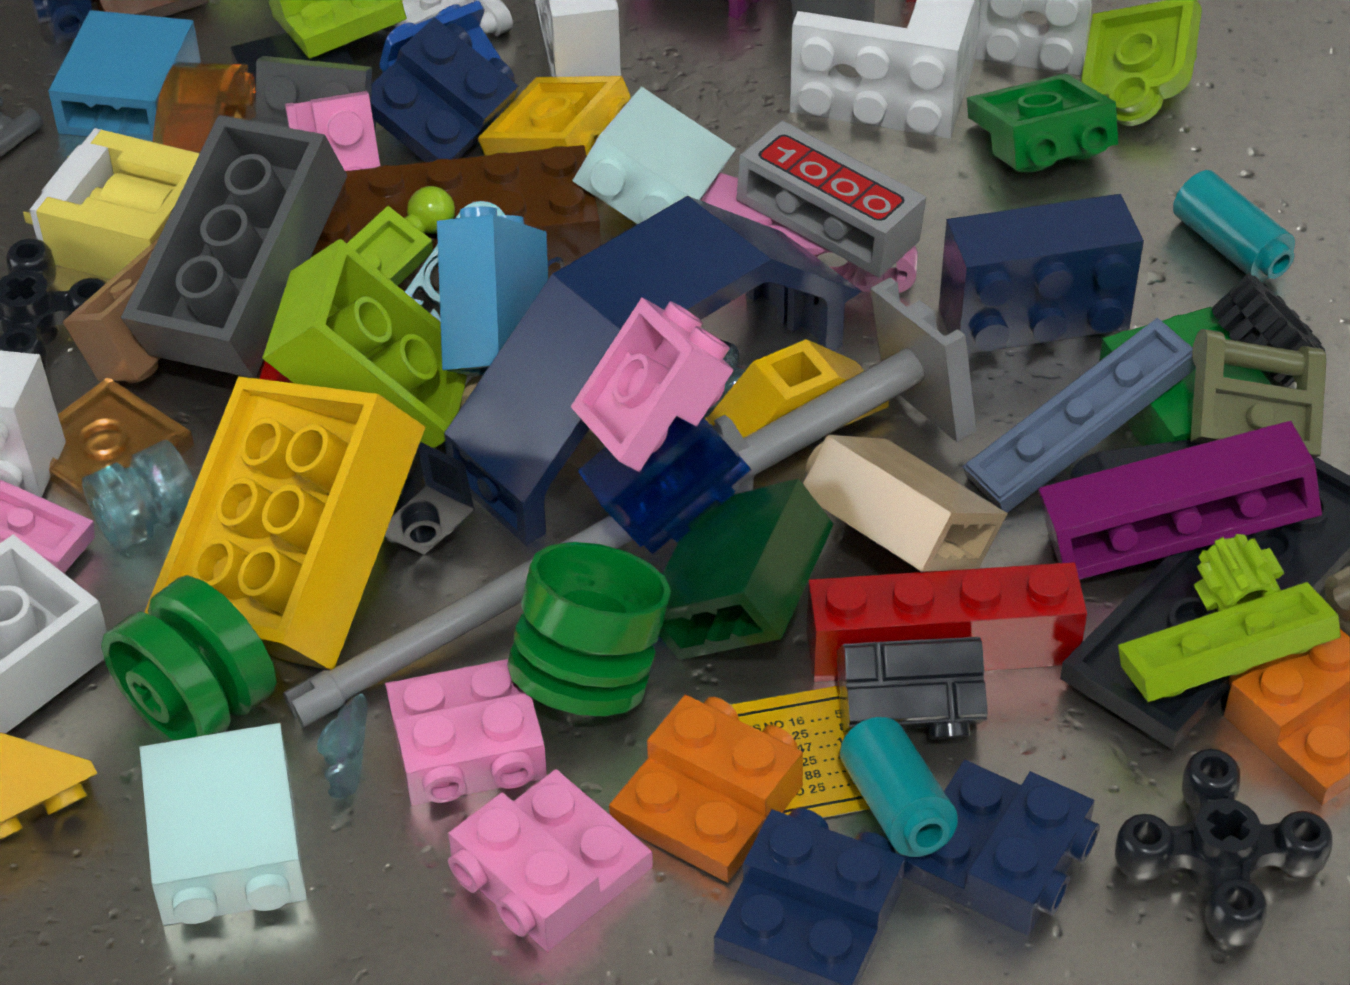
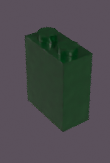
(742, 569)

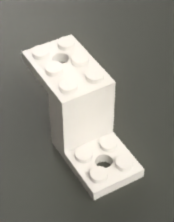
(920, 72)

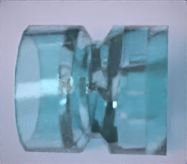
(138, 497)

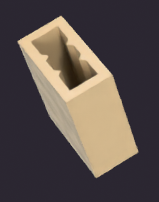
(902, 503)

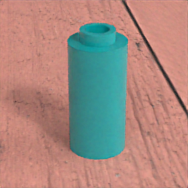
(1234, 226)
(898, 787)

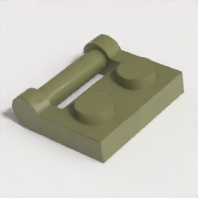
(1236, 406)

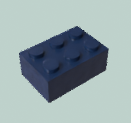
(1040, 273)

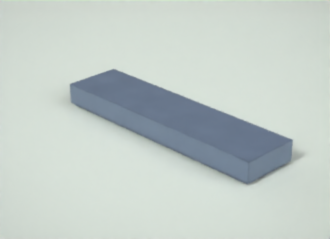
(1080, 415)

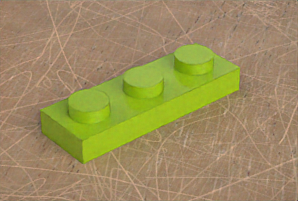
(1229, 641)

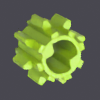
(1236, 573)

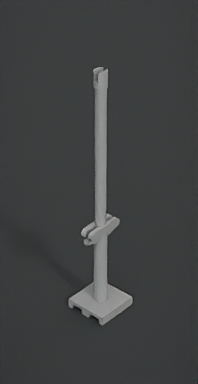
(915, 363)

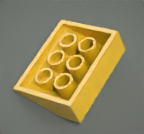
(295, 510)

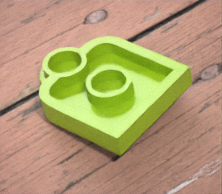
(1142, 55)

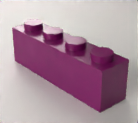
(1182, 500)

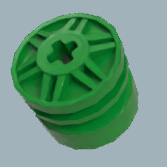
(588, 628)

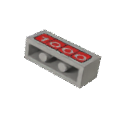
(830, 198)

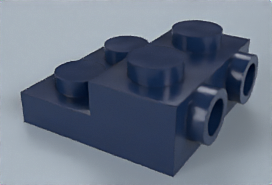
(441, 93)
(1008, 846)
(811, 901)

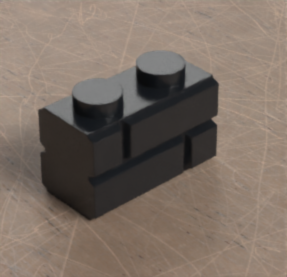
(915, 684)

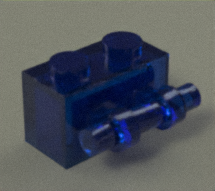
(672, 487)

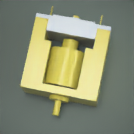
(109, 201)

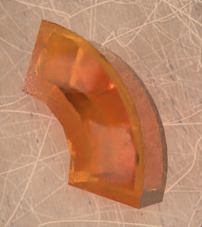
(195, 97)

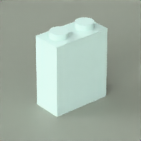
(651, 159)
(221, 825)

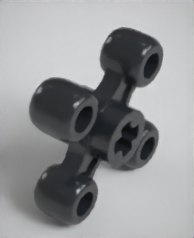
(28, 306)
(1223, 847)

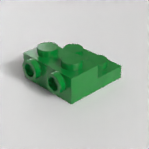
(1045, 121)

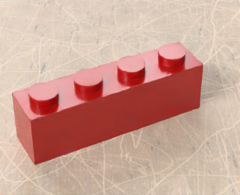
(1020, 612)

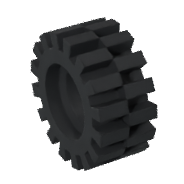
(1260, 317)

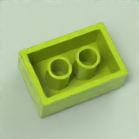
(362, 333)

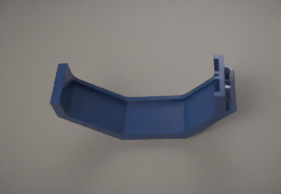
(520, 415)

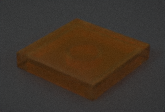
(107, 429)

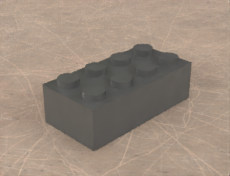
(231, 244)

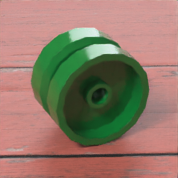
(189, 661)

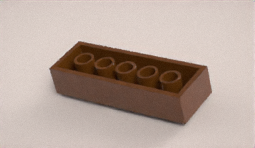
(520, 183)

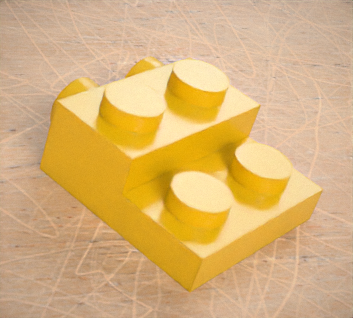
(557, 114)

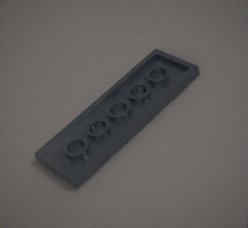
(1167, 597)

